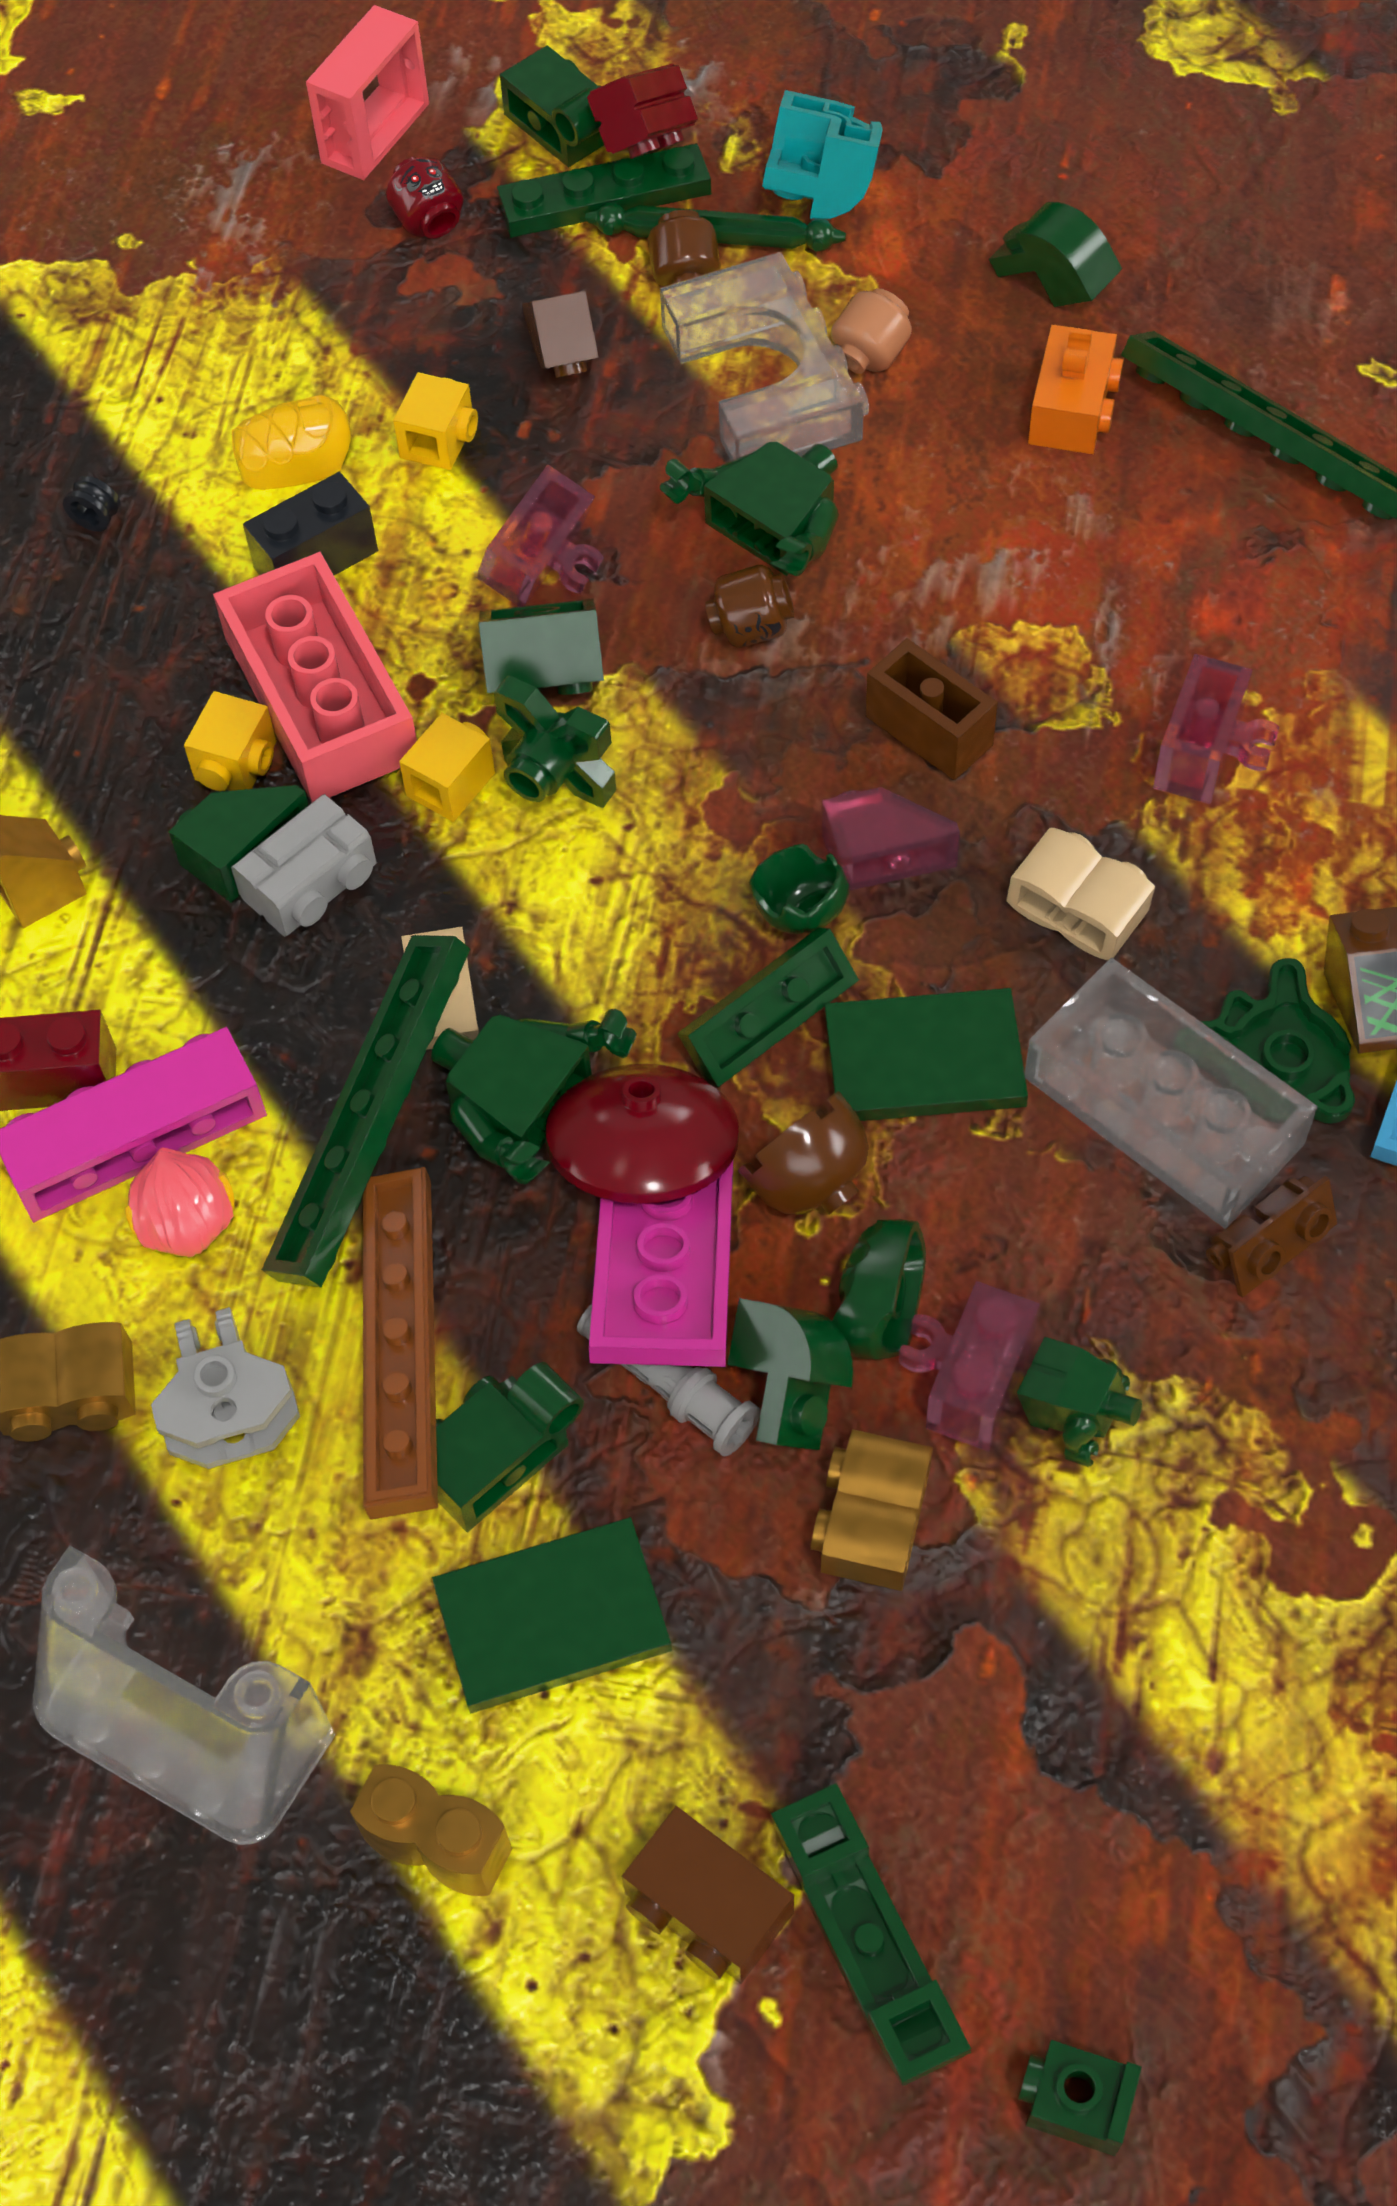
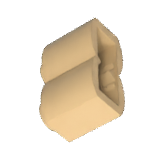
(1080, 893)

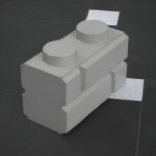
(305, 866)

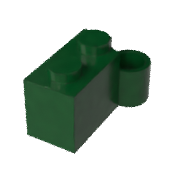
(551, 105)
(501, 1440)

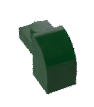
(1063, 251)
(802, 1360)

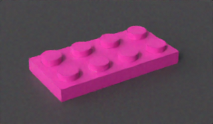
(663, 1280)

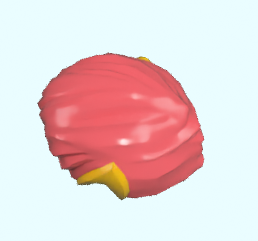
(179, 1203)

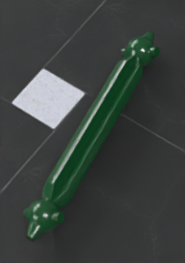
(729, 226)

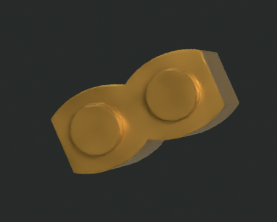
(66, 1380)
(874, 1509)
(416, 1826)

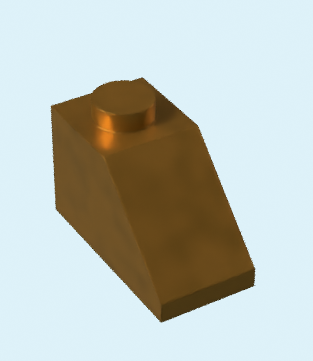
(37, 869)

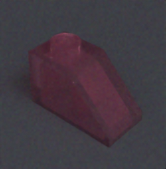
(886, 837)

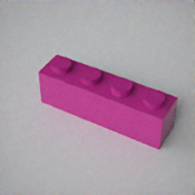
(119, 1125)

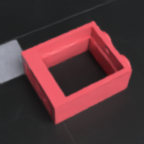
(359, 133)

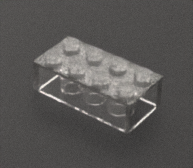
(1169, 1092)

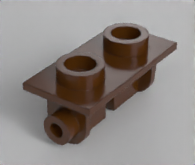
(1293, 1218)

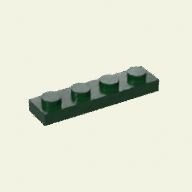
(568, 195)

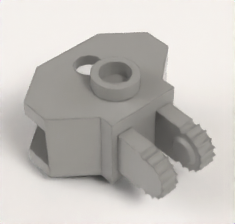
(223, 1396)

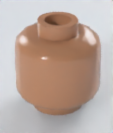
(872, 330)

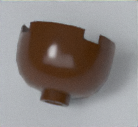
(811, 1161)

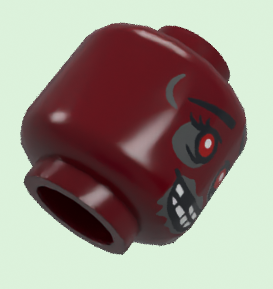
(425, 197)

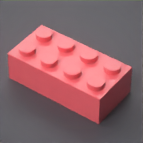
(316, 676)

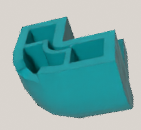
(821, 154)

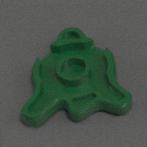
(1292, 1039)

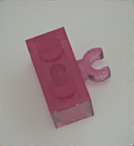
(540, 539)
(1208, 729)
(974, 1365)

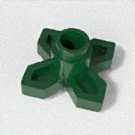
(553, 746)

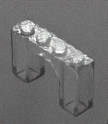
(768, 308)

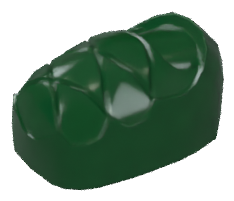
(882, 1289)

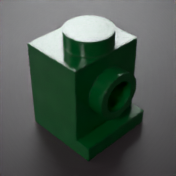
(1093, 2124)

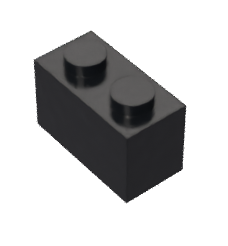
(319, 519)

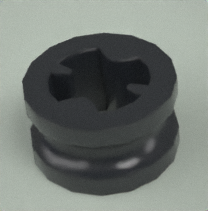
(91, 503)

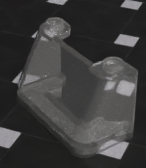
(213, 1759)

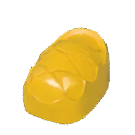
(292, 443)

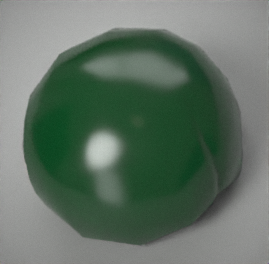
(799, 889)

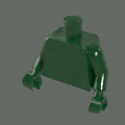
(766, 502)
(513, 1077)

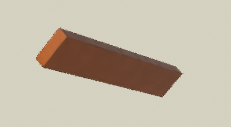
(398, 1346)

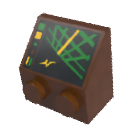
(1364, 975)

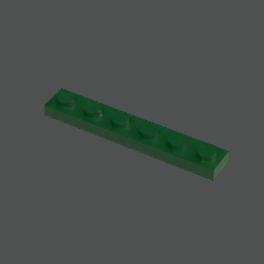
(1254, 414)
(366, 1111)

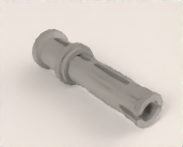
(695, 1398)

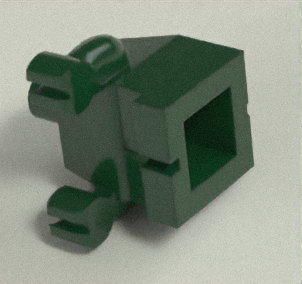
(1077, 1396)

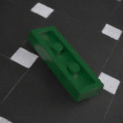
(768, 1006)

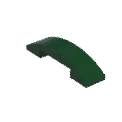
(868, 1936)

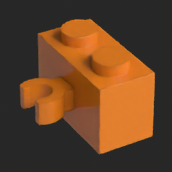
(1073, 389)

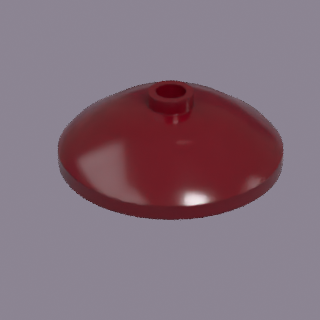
(642, 1134)

